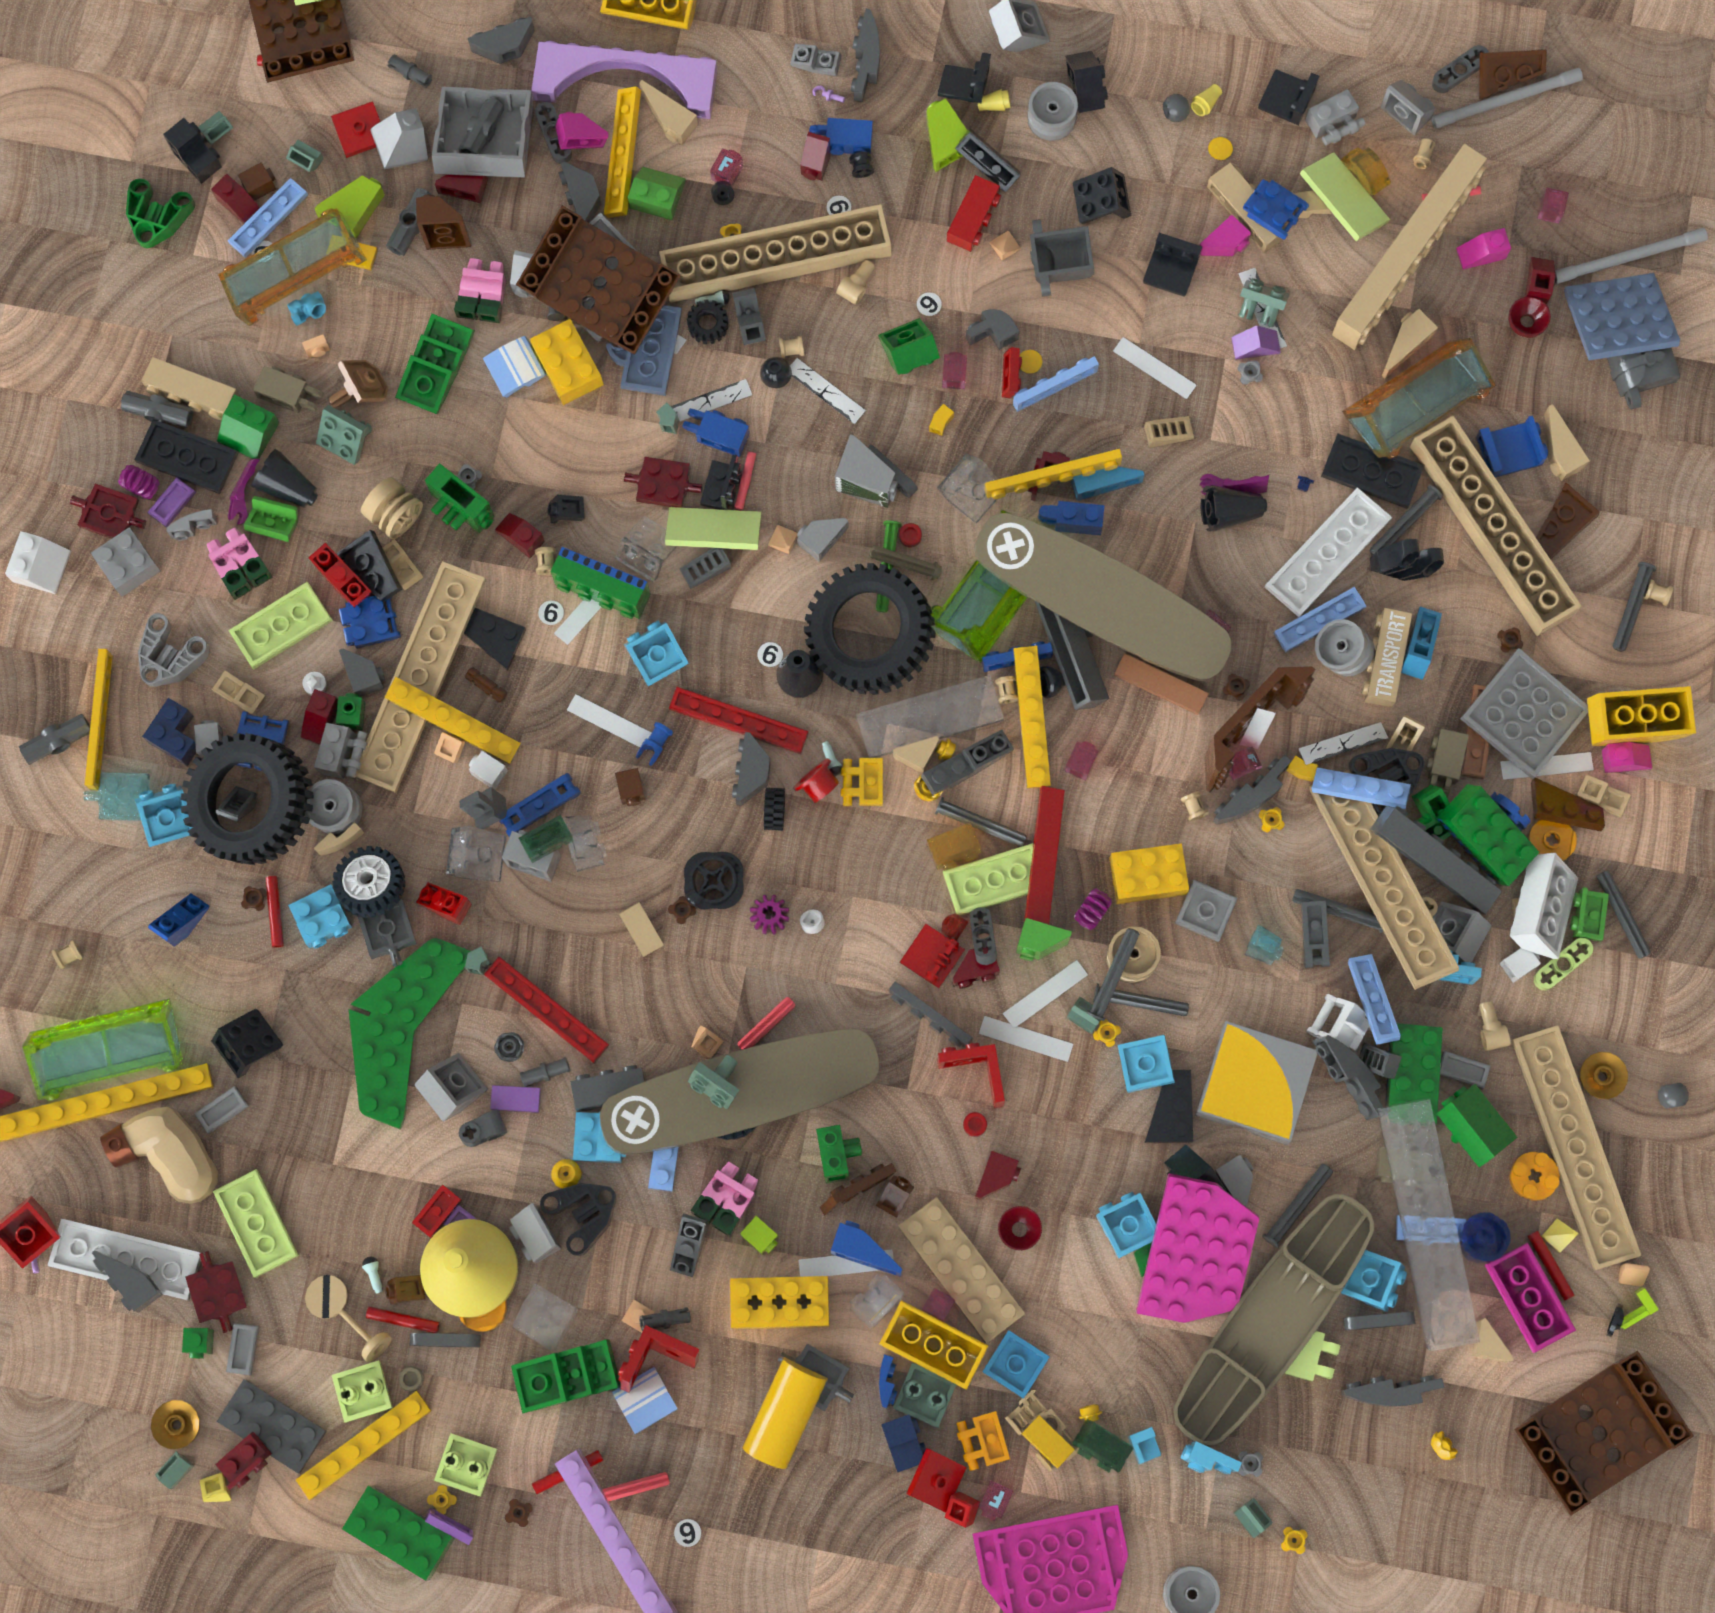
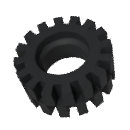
(707, 334)
(774, 808)

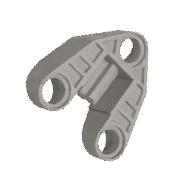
(152, 645)

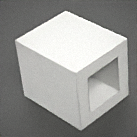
(487, 769)
(1520, 964)

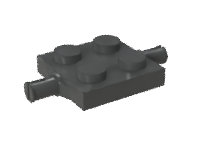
(388, 933)
(827, 1367)

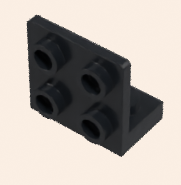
(965, 83)
(1288, 96)
(1101, 195)
(1172, 264)
(721, 484)
(245, 1041)

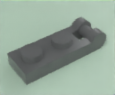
(1315, 933)

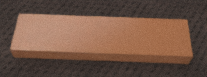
(1161, 684)
(1477, 747)

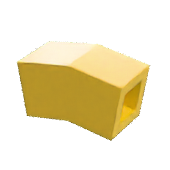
(940, 420)
(1301, 770)

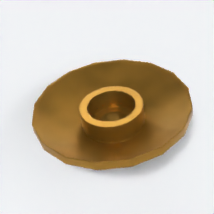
(1614, 1070)
(163, 1421)

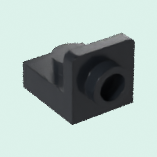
(566, 508)

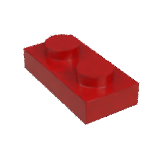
(1011, 365)
(436, 1211)

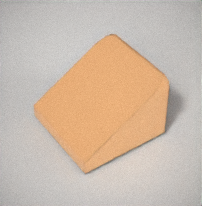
(1633, 1274)

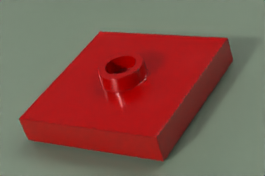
(354, 128)
(936, 1480)

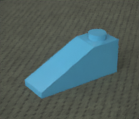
(1105, 482)
(1421, 643)

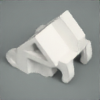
(1349, 1026)

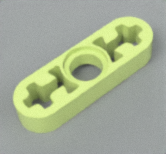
(1571, 948)

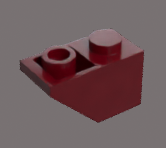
(1540, 279)
(973, 971)

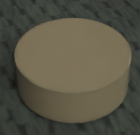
(411, 1378)

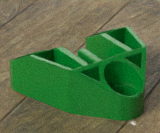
(155, 218)

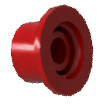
(818, 781)

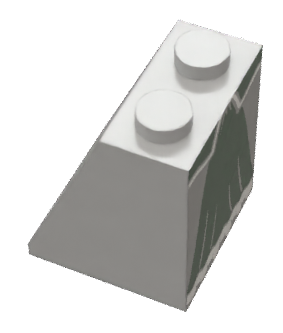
(865, 475)

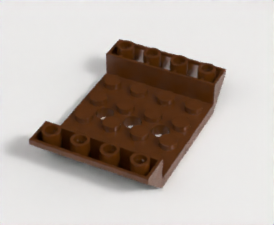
(303, 48)
(570, 262)
(1285, 685)
(1635, 1419)

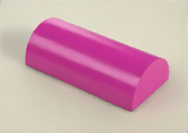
(1530, 1297)

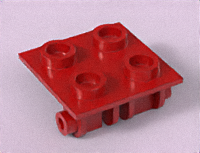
(932, 955)

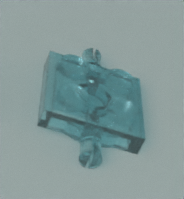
(118, 795)

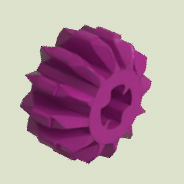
(138, 482)
(1093, 909)
(771, 923)

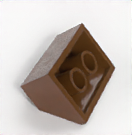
(440, 224)

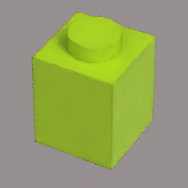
(760, 1236)

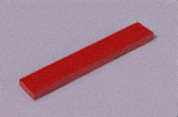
(738, 720)
(1044, 854)
(546, 1009)

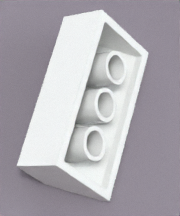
(1544, 905)

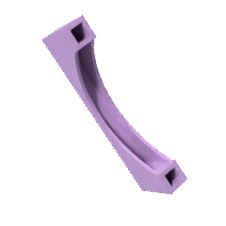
(564, 64)
(597, 1509)

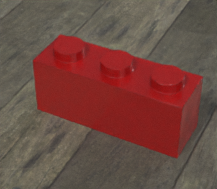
(974, 213)

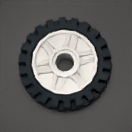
(372, 897)

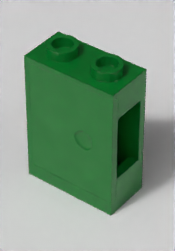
(459, 499)
(1476, 1124)
(835, 1151)

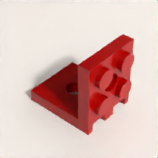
(975, 1054)
(660, 1343)

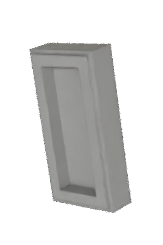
(1464, 1069)
(221, 1110)
(242, 1349)

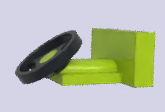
(1620, 1321)

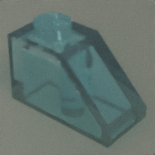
(1264, 946)

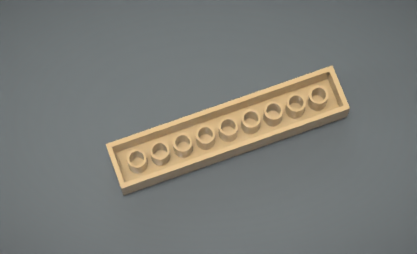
(1410, 247)
(778, 252)
(1495, 526)

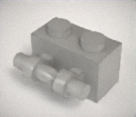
(1332, 114)
(336, 751)

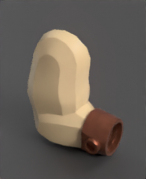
(171, 1149)

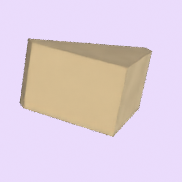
(1406, 734)
(917, 754)
(1490, 1344)

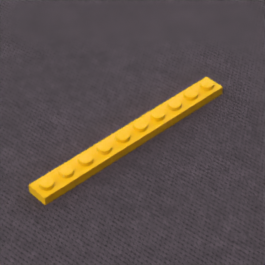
(105, 1102)

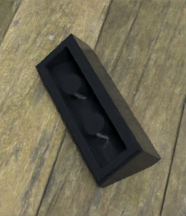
(987, 160)

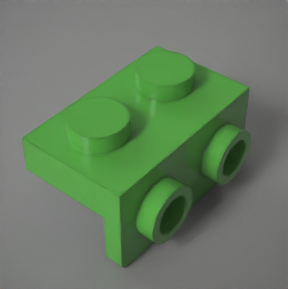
(272, 519)
(1589, 915)

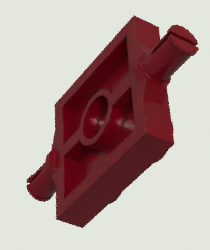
(663, 482)
(107, 511)
(216, 1291)

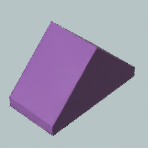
(1255, 343)

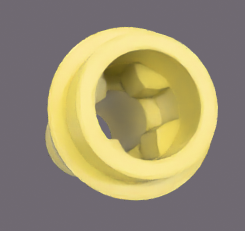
(995, 101)
(1205, 101)

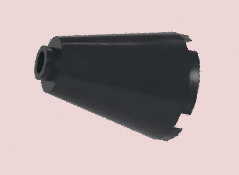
(284, 481)
(1230, 507)
(799, 674)

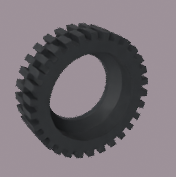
(899, 659)
(285, 809)

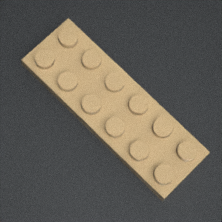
(961, 1270)

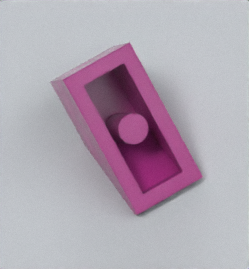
(579, 132)
(1226, 239)
(1484, 249)
(1626, 757)

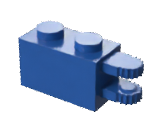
(846, 135)
(718, 431)
(1073, 517)

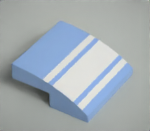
(514, 366)
(646, 1402)

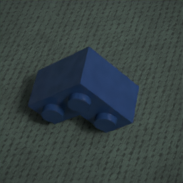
(167, 732)
(904, 1442)

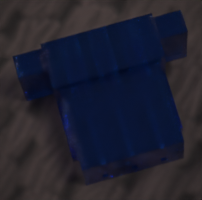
(1304, 483)

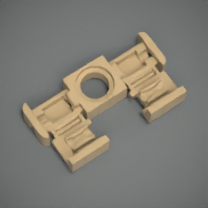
(1028, 1413)

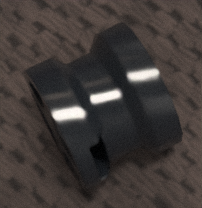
(861, 164)

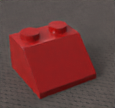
(27, 1232)

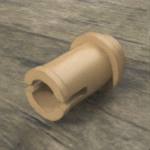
(1422, 159)

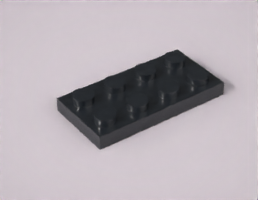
(186, 456)
(1356, 466)

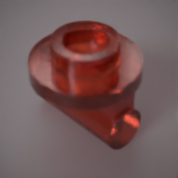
(953, 926)

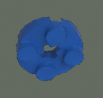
(1511, 811)

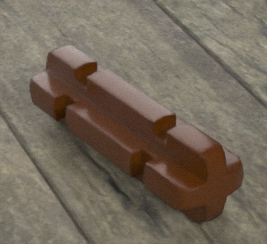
(486, 684)

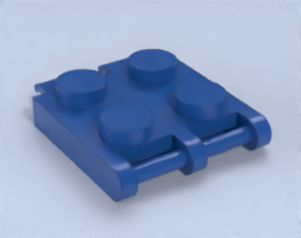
(1273, 207)
(368, 622)
(263, 730)

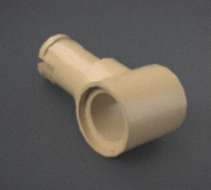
(853, 287)
(1493, 1033)

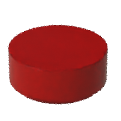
(910, 535)
(975, 1124)

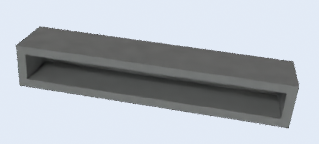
(1074, 660)
(1435, 859)

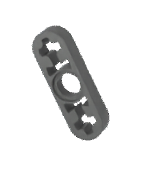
(1457, 78)
(545, 127)
(905, 484)
(989, 942)
(1379, 1321)
(445, 1340)

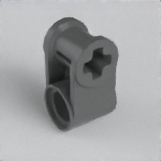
(487, 1128)

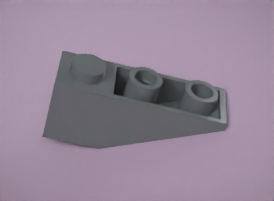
(135, 1286)

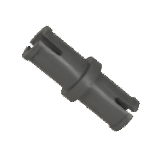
(409, 71)
(545, 1071)
(665, 1318)

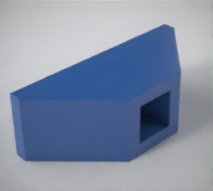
(179, 920)

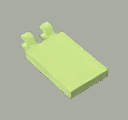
(1306, 1363)

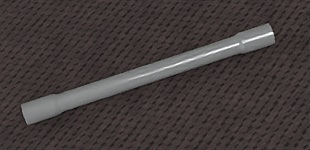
(1451, 116)
(1686, 239)

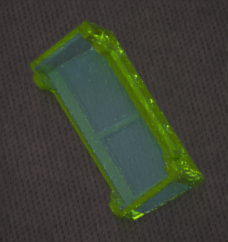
(977, 612)
(102, 1048)

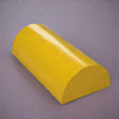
(662, 12)
(933, 1344)
(784, 1414)

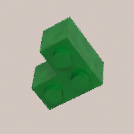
(1431, 803)

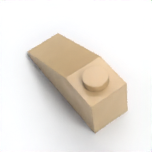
(672, 117)
(1413, 334)
(1563, 449)

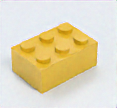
(566, 361)
(1149, 873)

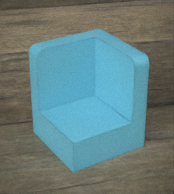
(1144, 1445)

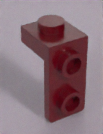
(1048, 459)

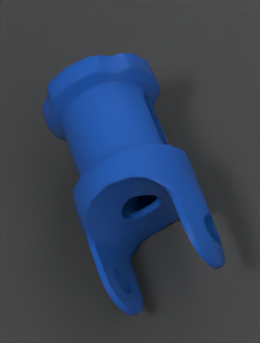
(655, 741)

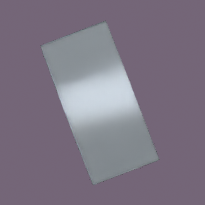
(814, 60)
(184, 526)

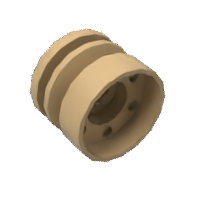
(391, 508)

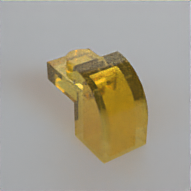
(1368, 169)

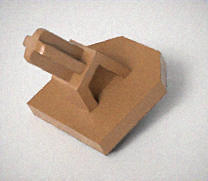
(362, 383)

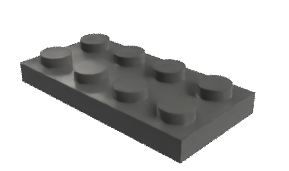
(279, 1427)

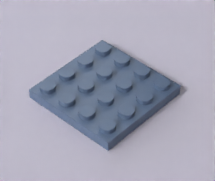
(1621, 316)

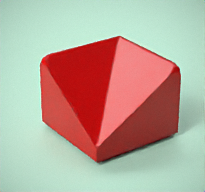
(962, 1509)

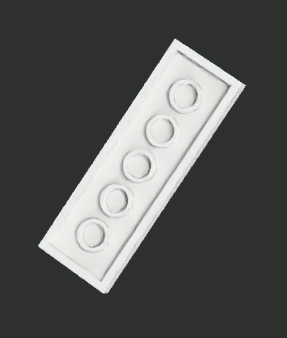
(1328, 552)
(162, 1262)

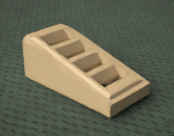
(1154, 441)

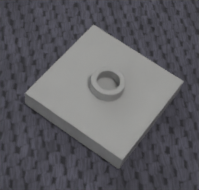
(1206, 910)

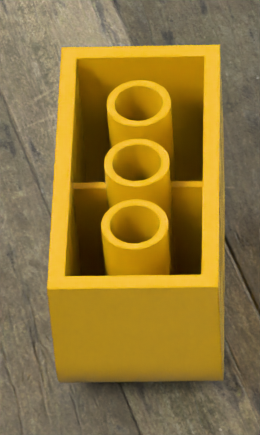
(1641, 716)

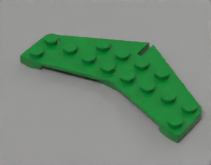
(385, 1037)

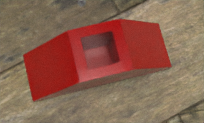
(339, 575)
(444, 903)

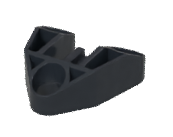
(1406, 561)
(1380, 758)
(571, 1196)

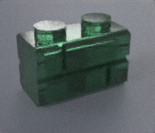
(546, 839)
(1103, 1446)

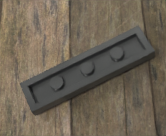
(937, 1021)

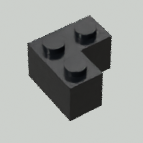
(1086, 79)
(190, 149)
(1189, 1164)

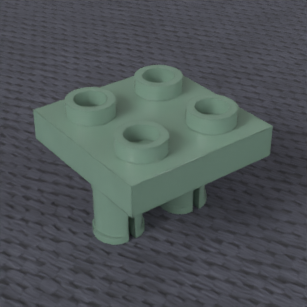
(1273, 298)
(342, 434)
(715, 1082)
(924, 1395)

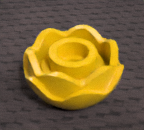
(922, 791)
(573, 1176)
(1443, 1446)

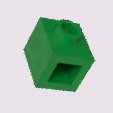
(351, 711)
(197, 1342)

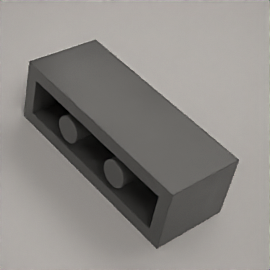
(594, 1091)

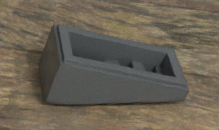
(717, 569)
(237, 804)
(1389, 1065)

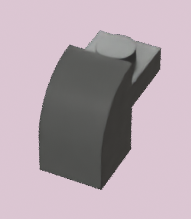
(748, 316)
(997, 325)
(485, 807)

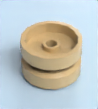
(1148, 953)

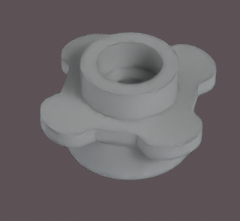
(1253, 366)
(474, 475)
(1255, 1458)

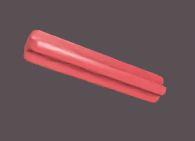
(766, 1024)
(636, 1486)

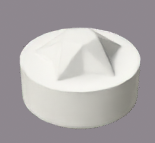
(313, 681)
(812, 921)

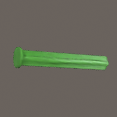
(889, 543)

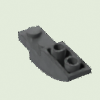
(867, 54)
(967, 763)
(1247, 799)
(1348, 1067)
(1382, 1391)

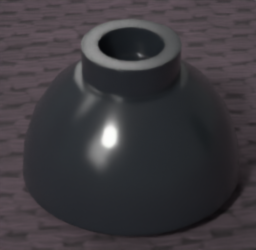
(775, 372)
(1051, 681)

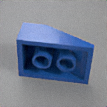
(859, 1247)

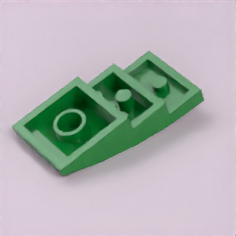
(434, 364)
(566, 1376)

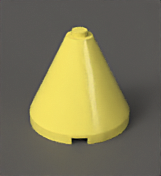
(469, 1268)

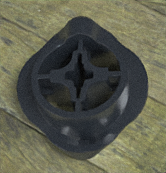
(696, 864)

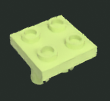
(362, 1391)
(465, 1464)

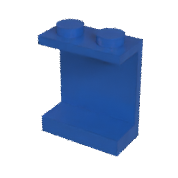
(1512, 448)

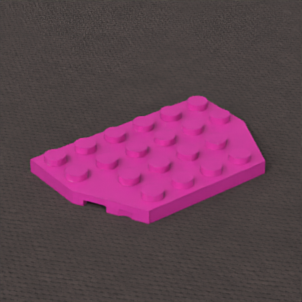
(1197, 1252)
(1055, 1563)

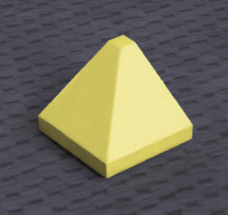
(1559, 1235)
(215, 1489)

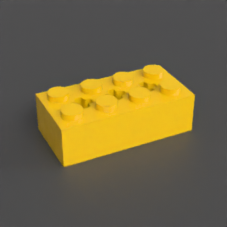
(768, 1315)

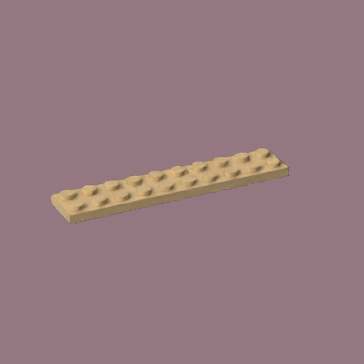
(424, 667)
(1388, 890)
(1576, 1148)

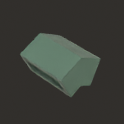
(215, 127)
(304, 156)
(668, 419)
(477, 961)
(1080, 1017)
(174, 1470)
(1253, 1517)

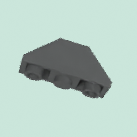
(504, 41)
(582, 191)
(752, 770)
(689, 1245)

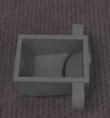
(1060, 255)
(1643, 372)

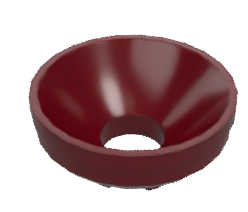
(1533, 308)
(1029, 1219)

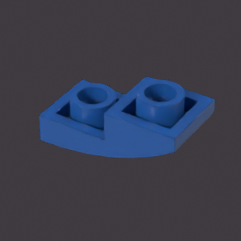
(886, 1388)

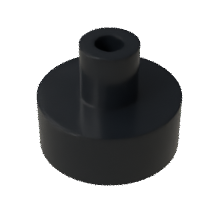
(722, 193)

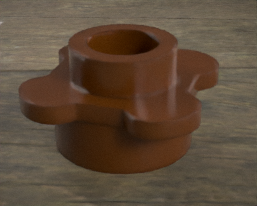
(1514, 634)
(1234, 680)
(249, 893)
(682, 916)
(512, 1515)

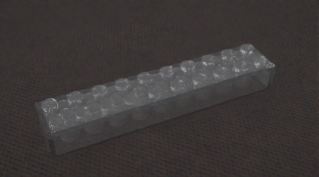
(1428, 1225)

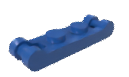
(540, 804)

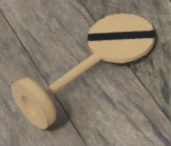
(327, 1299)

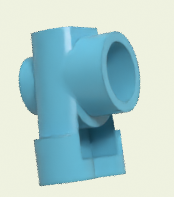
(308, 305)

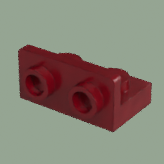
(243, 1459)

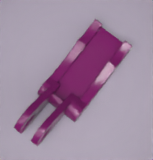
(1254, 484)
(237, 500)

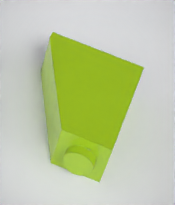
(944, 133)
(355, 202)

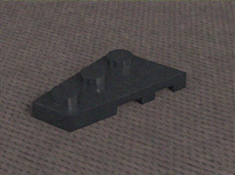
(371, 565)
(495, 636)
(1173, 1112)

